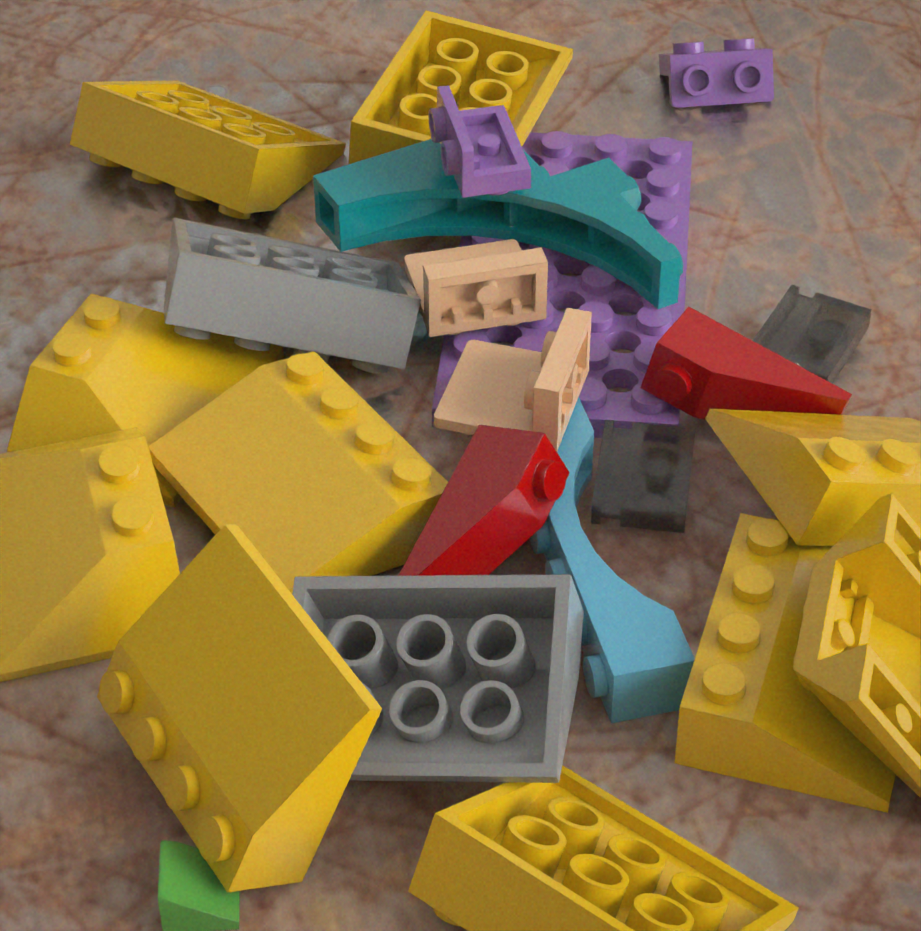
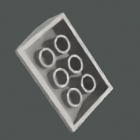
(288, 296)
(465, 669)

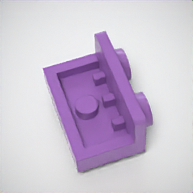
(718, 76)
(478, 147)

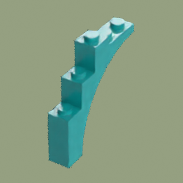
(575, 212)

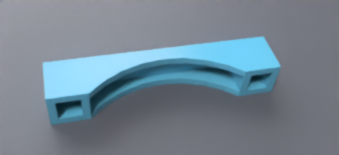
(629, 642)

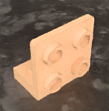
(479, 286)
(519, 385)

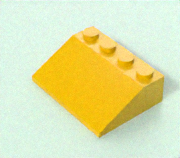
(479, 66)
(199, 143)
(824, 467)
(302, 472)
(743, 699)
(240, 714)
(579, 863)

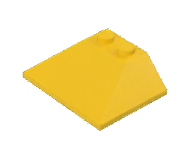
(125, 370)
(78, 550)
(865, 636)

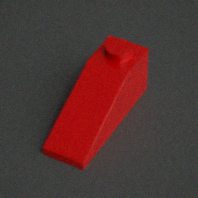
(713, 367)
(490, 503)

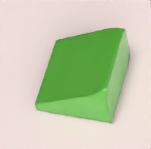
(191, 892)

